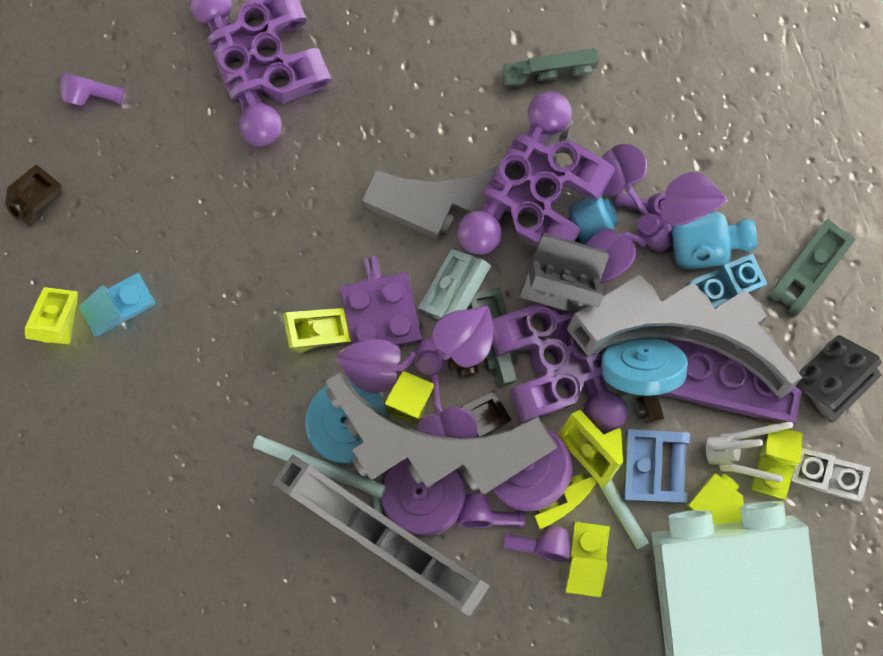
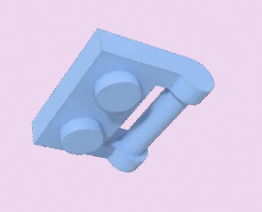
(644, 466)

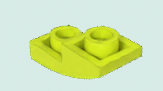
(575, 493)

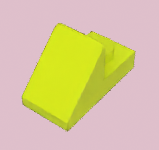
(52, 316)
(316, 329)
(409, 398)
(596, 451)
(778, 456)
(588, 559)

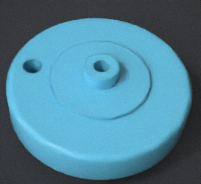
(644, 366)
(327, 426)

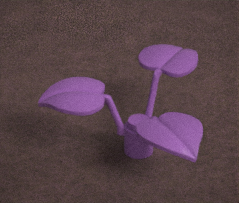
(687, 200)
(459, 334)

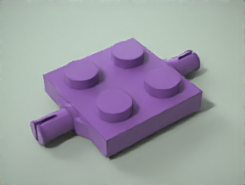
(381, 307)

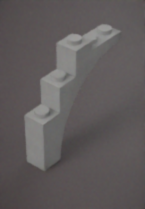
(429, 204)
(687, 315)
(386, 443)
(381, 535)

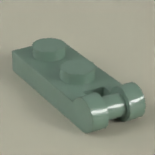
(812, 266)

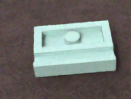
(454, 284)

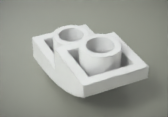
(831, 475)

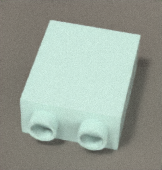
(737, 584)

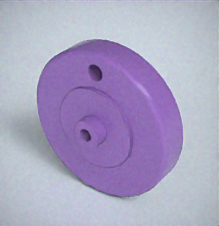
(540, 482)
(421, 508)

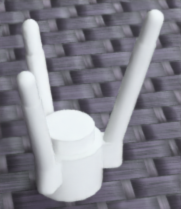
(727, 448)

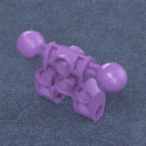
(304, 70)
(588, 174)
(572, 368)

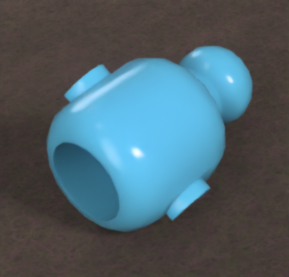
(710, 241)

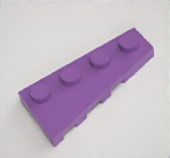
(730, 386)

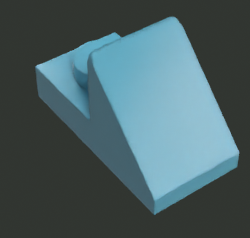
(117, 304)

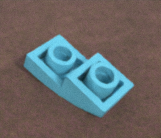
(731, 280)

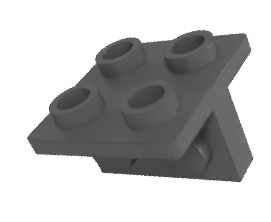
(565, 274)
(839, 376)

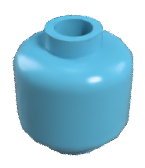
(593, 216)

